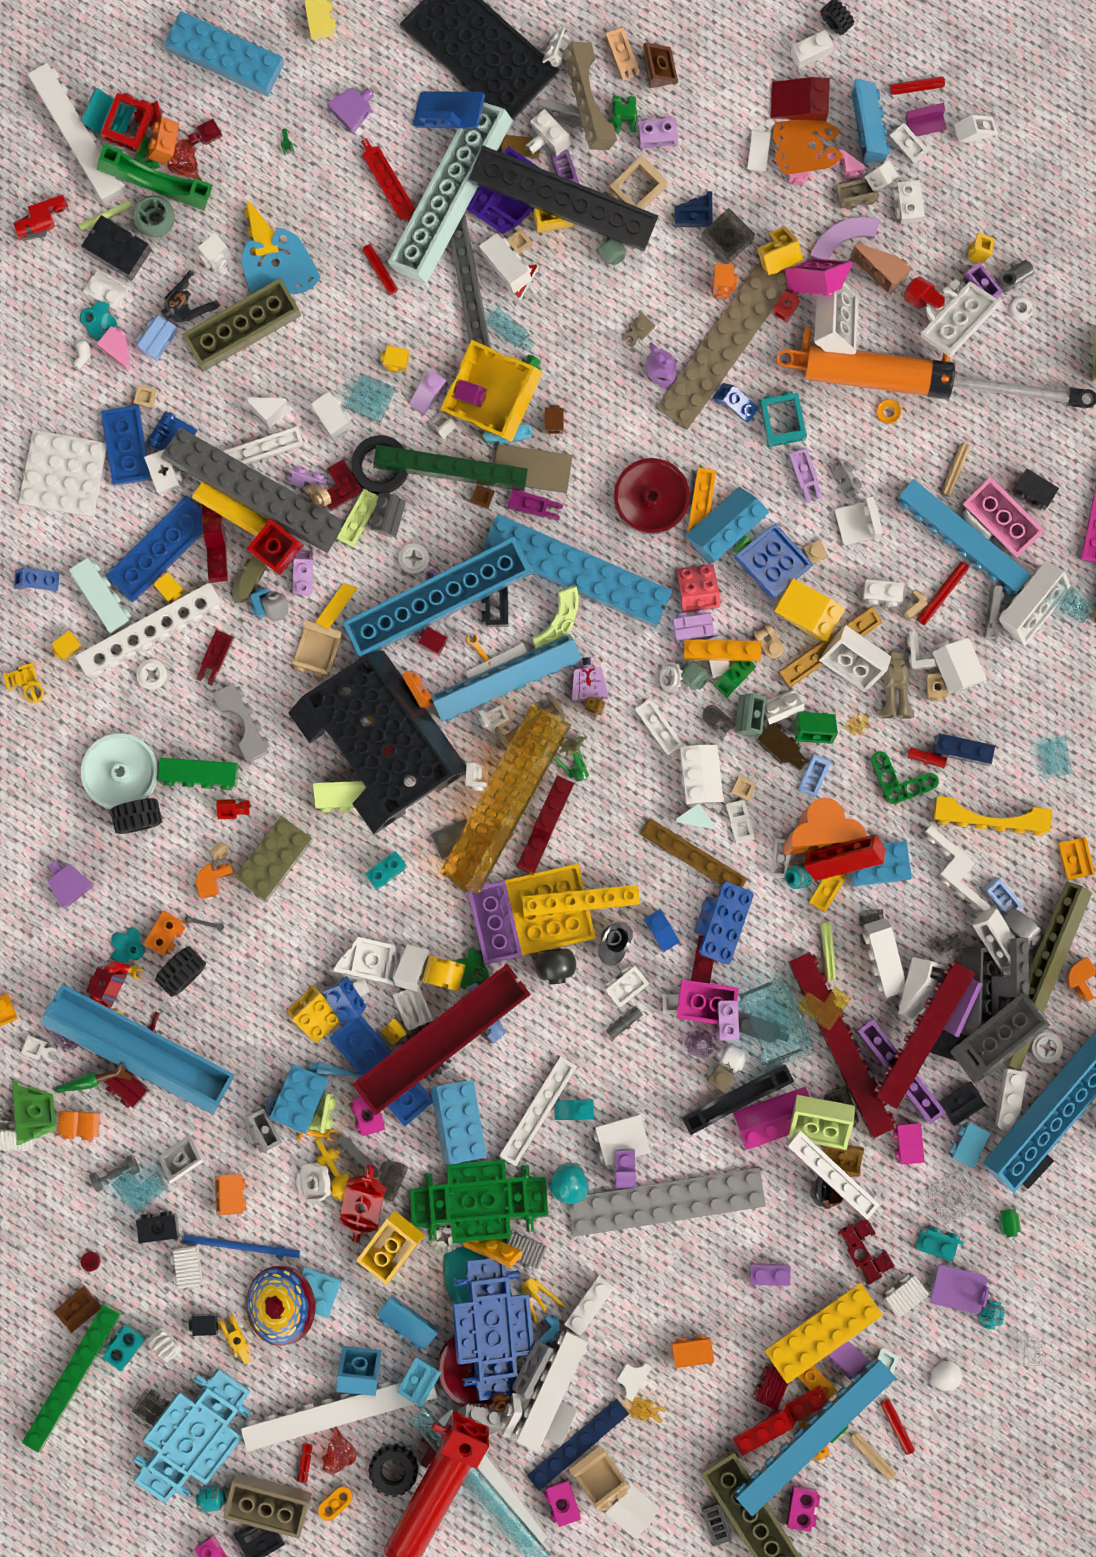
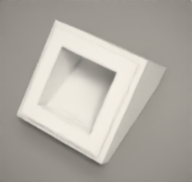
(442, 424)

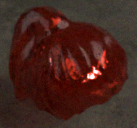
(183, 160)
(339, 1454)

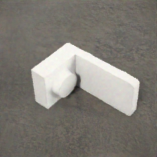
(881, 176)
(926, 662)

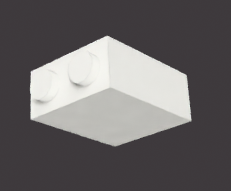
(959, 664)
(619, 1135)

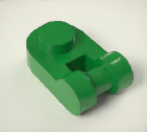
(143, 152)

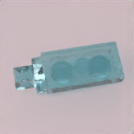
(510, 329)

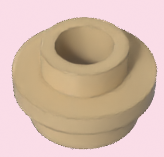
(219, 851)

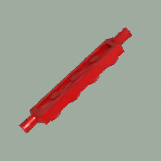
(388, 181)

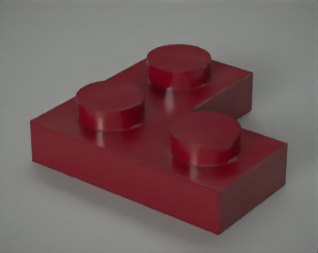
(346, 485)

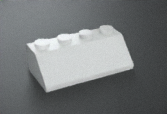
(837, 321)
(1035, 602)

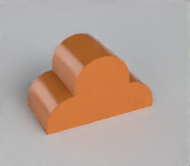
(822, 826)

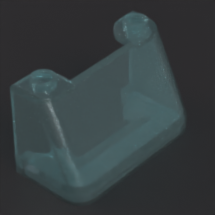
(777, 1023)

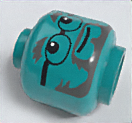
(798, 876)
(991, 1315)
(210, 1498)

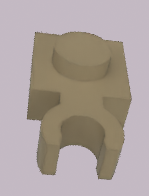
(640, 328)

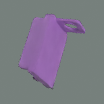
(959, 1289)

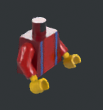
(108, 981)

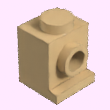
(931, 680)

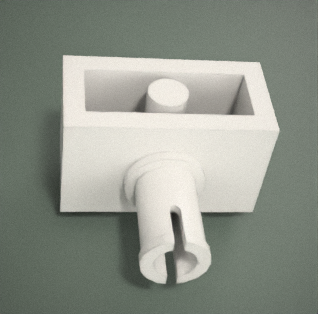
(548, 133)

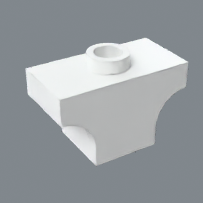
(633, 1378)

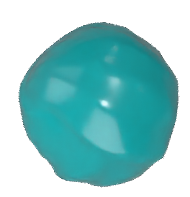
(569, 1183)

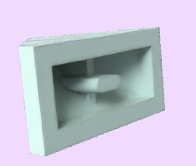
(696, 816)

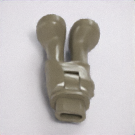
(896, 678)

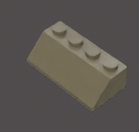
(267, 1505)

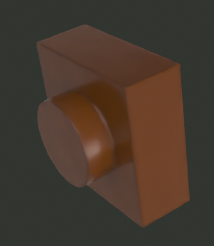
(482, 497)

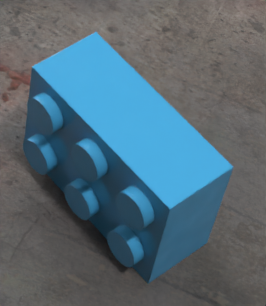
(895, 867)
(299, 1099)

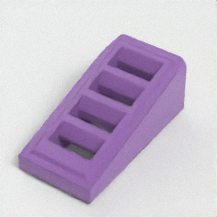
(565, 154)

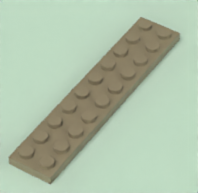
(723, 346)

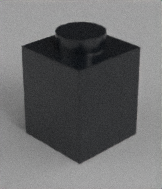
(204, 1324)

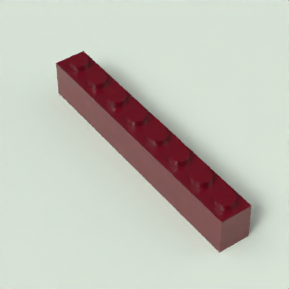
(924, 1035)

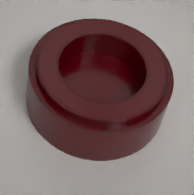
(90, 1261)

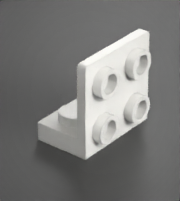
(859, 522)

